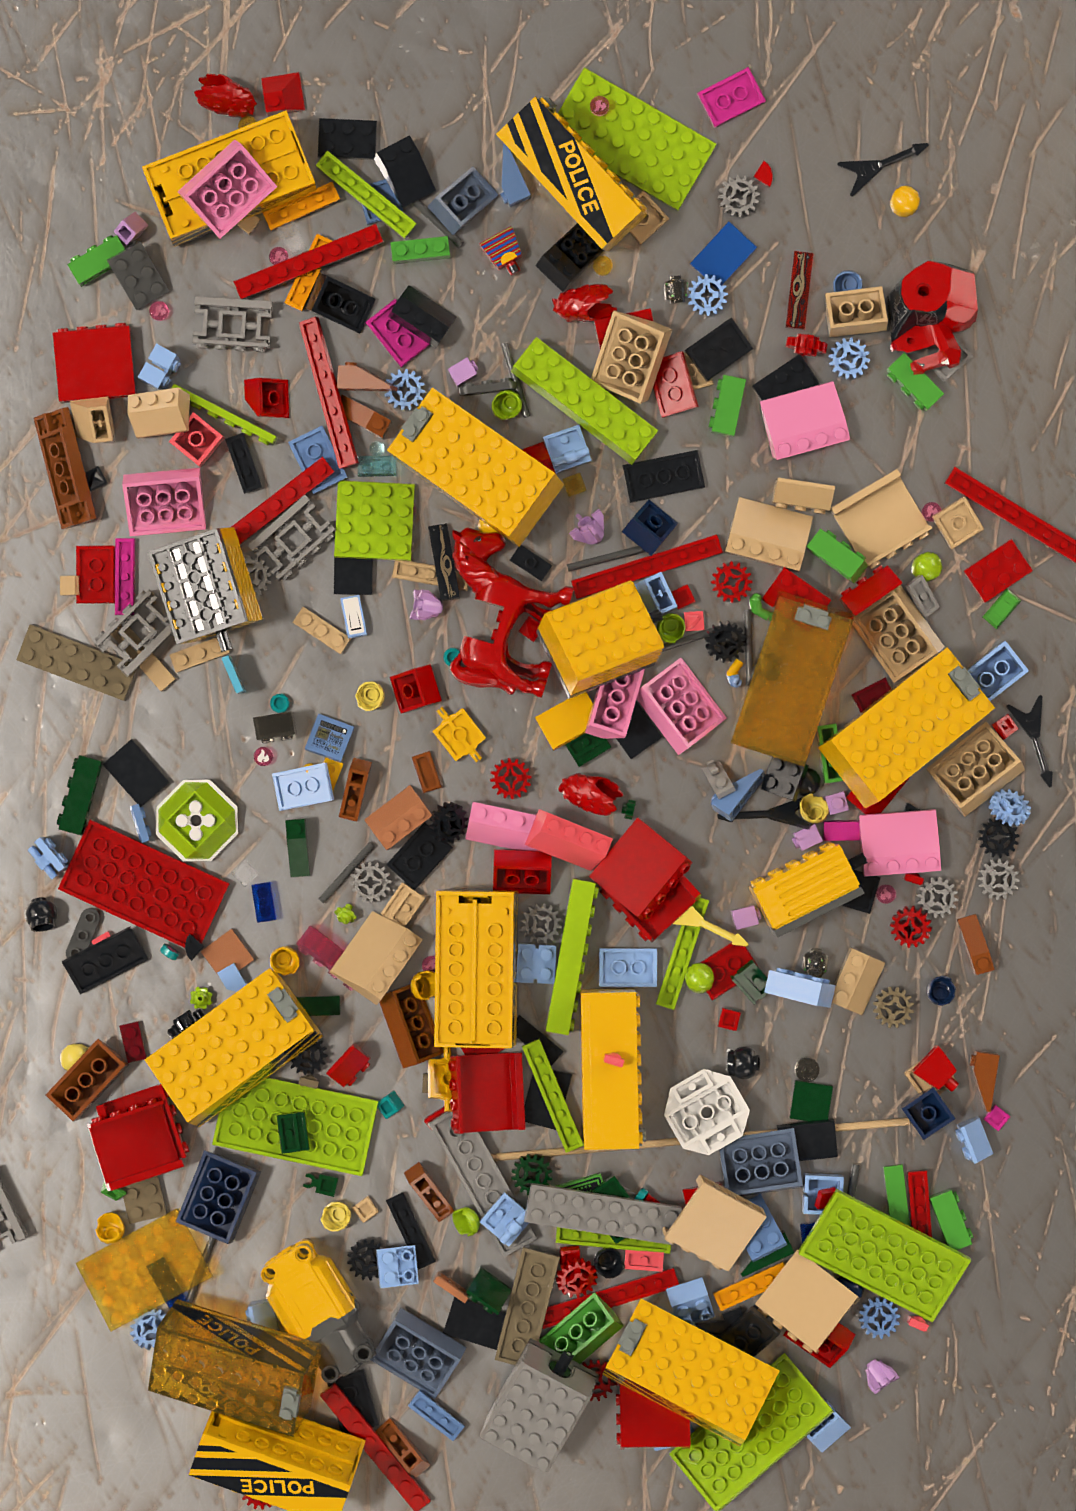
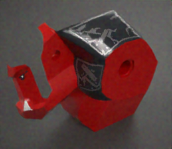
(928, 310)

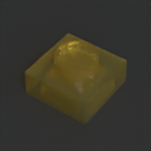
(574, 484)

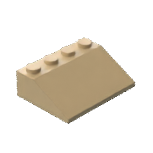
(631, 356)
(768, 534)
(897, 633)
(975, 769)
(375, 957)

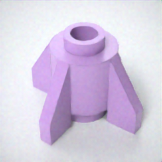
(589, 529)
(425, 605)
(879, 1375)

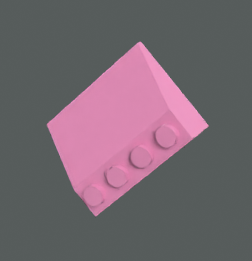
(227, 188)
(804, 420)
(164, 501)
(680, 706)
(900, 842)

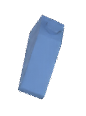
(513, 184)
(733, 803)

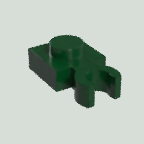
(628, 809)
(324, 1185)

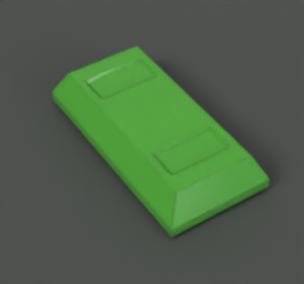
(1001, 608)

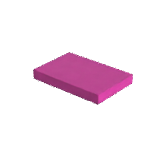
(731, 97)
(395, 338)

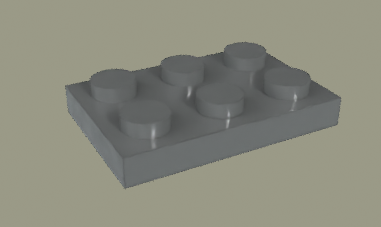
(138, 275)

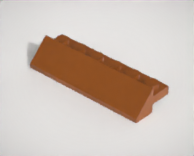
(65, 468)

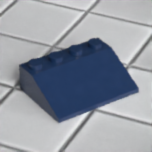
(218, 1197)

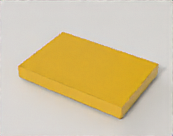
(565, 720)

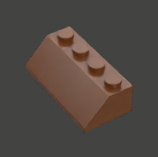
(409, 1026)
(87, 1080)

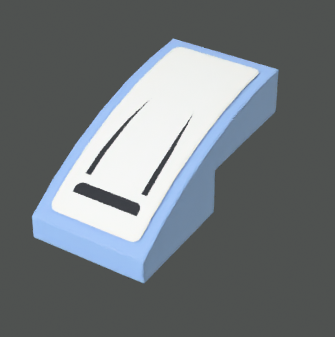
(353, 616)

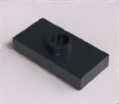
(530, 563)

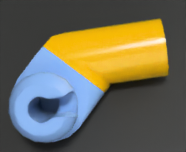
(733, 675)

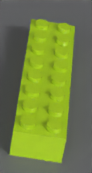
(584, 400)
(570, 956)

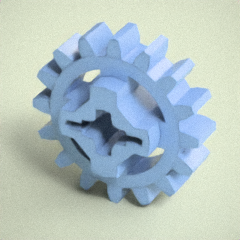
(716, 294)
(846, 349)
(413, 390)
(1009, 807)
(145, 1322)

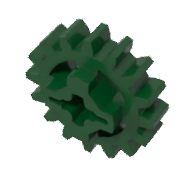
(524, 1179)

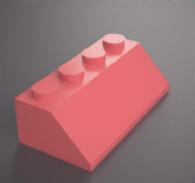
(568, 840)

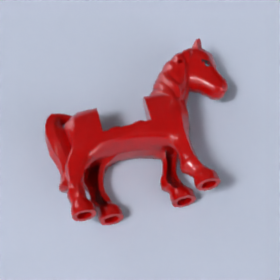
(487, 662)

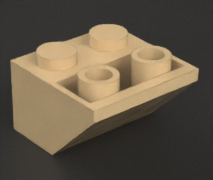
(93, 419)

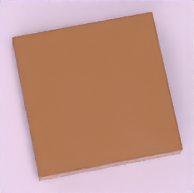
(226, 951)
(451, 1286)

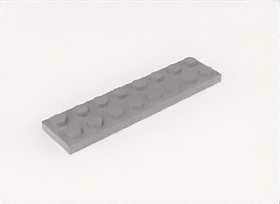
(478, 1174)
(599, 1213)

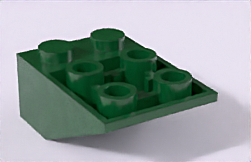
(488, 1291)

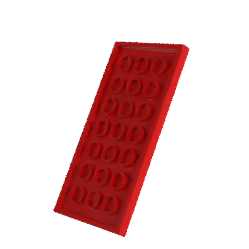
(142, 885)

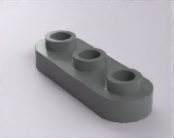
(487, 387)
(85, 926)

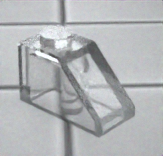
(291, 239)

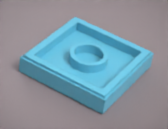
(233, 674)

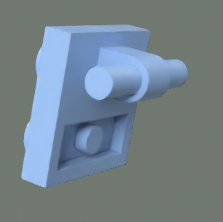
(567, 449)
(49, 856)
(505, 1219)
(397, 1266)

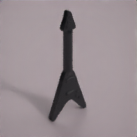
(868, 169)
(1031, 725)
(783, 813)

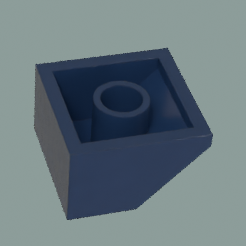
(649, 527)
(927, 1112)

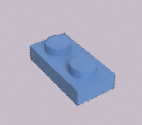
(138, 815)

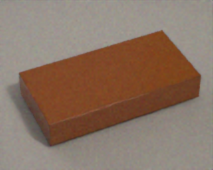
(426, 772)

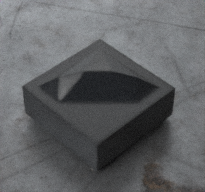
(95, 478)

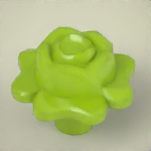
(345, 914)
(201, 998)

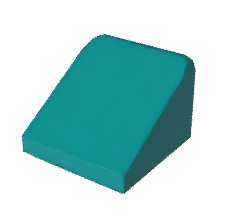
(390, 1104)

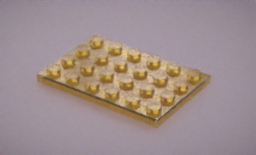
(144, 1270)

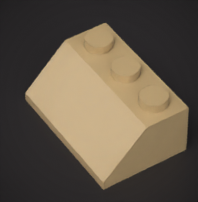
(856, 312)
(159, 412)
(803, 495)
(856, 981)

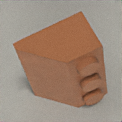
(398, 817)

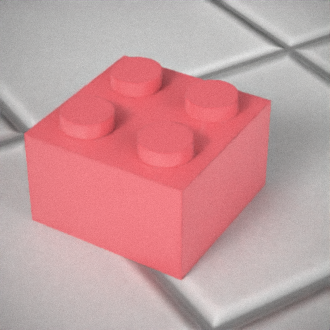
(199, 441)

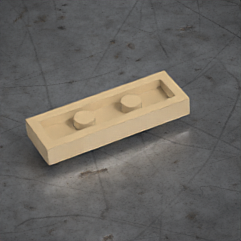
(321, 630)
(197, 655)

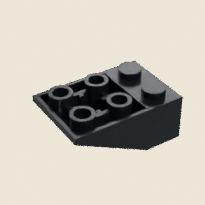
(569, 257)

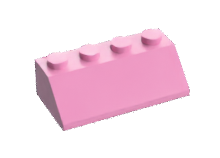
(614, 707)
(499, 826)

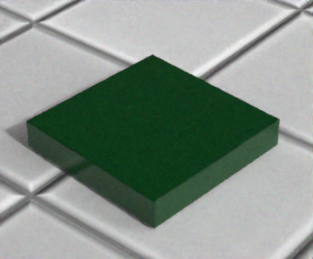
(810, 1101)

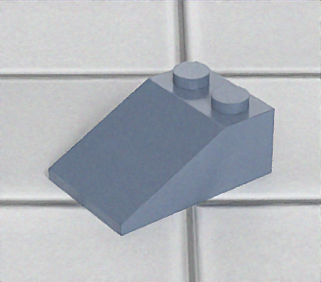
(462, 200)

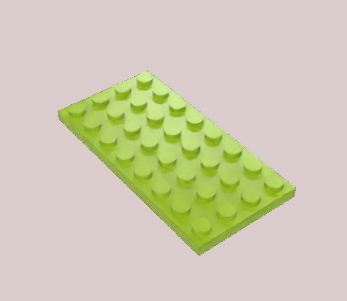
(637, 140)
(336, 1124)
(884, 1255)
(787, 1416)

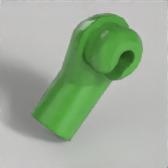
(756, 606)

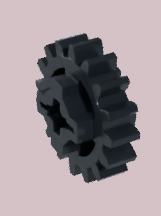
(733, 643)
(448, 822)
(998, 846)
(184, 1021)
(314, 1063)
(359, 1258)

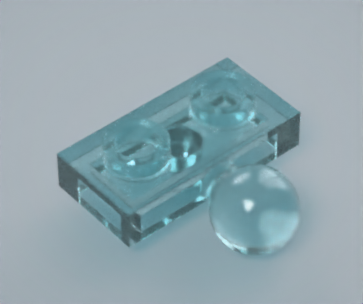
(376, 465)

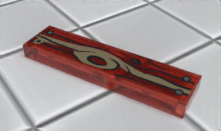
(799, 290)

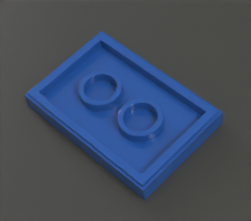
(723, 254)

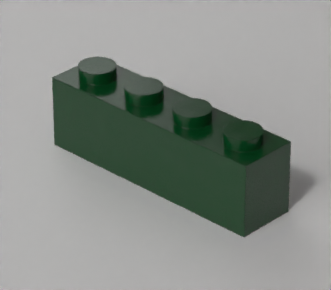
(80, 794)

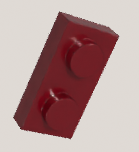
(133, 1042)

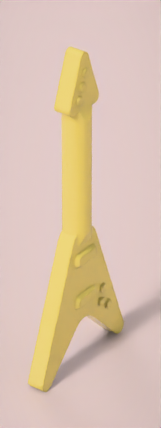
(693, 918)

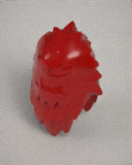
(225, 96)
(584, 303)
(591, 793)

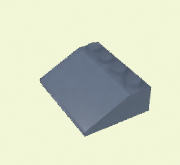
(762, 1163)
(418, 1353)

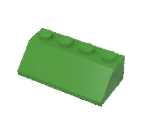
(583, 1329)

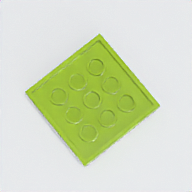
(374, 520)

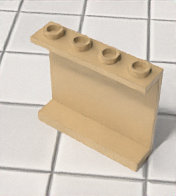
(881, 519)
(715, 1224)
(806, 1302)

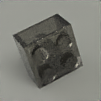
(275, 726)

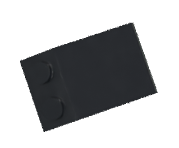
(405, 171)
(339, 303)

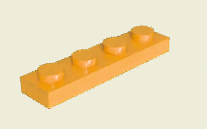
(301, 206)
(303, 285)
(747, 1287)

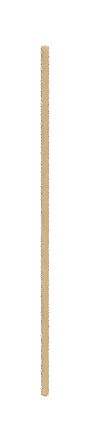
(674, 1141)

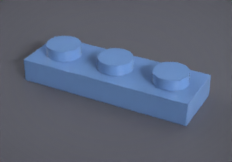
(436, 1415)

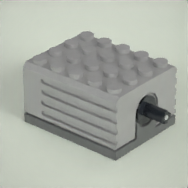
(539, 1405)

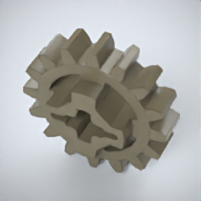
(891, 1016)

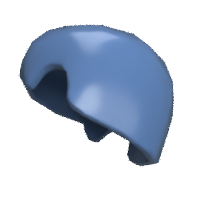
(847, 281)

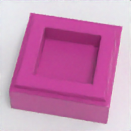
(996, 1118)

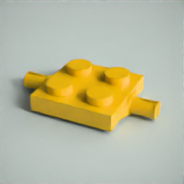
(459, 734)
(439, 1079)

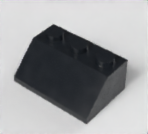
(422, 316)

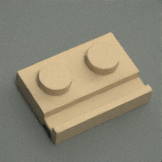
(402, 905)

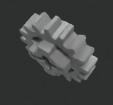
(749, 190)
(257, 569)
(370, 873)
(988, 887)
(944, 892)
(533, 929)

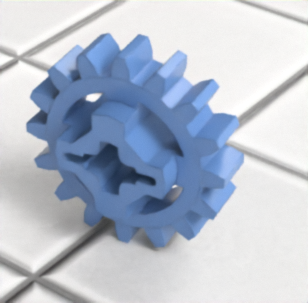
(870, 1318)

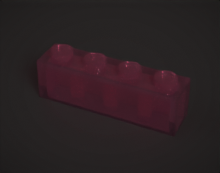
(321, 948)

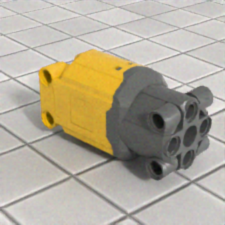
(318, 1307)

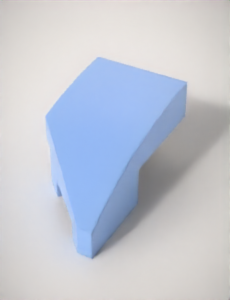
(232, 978)

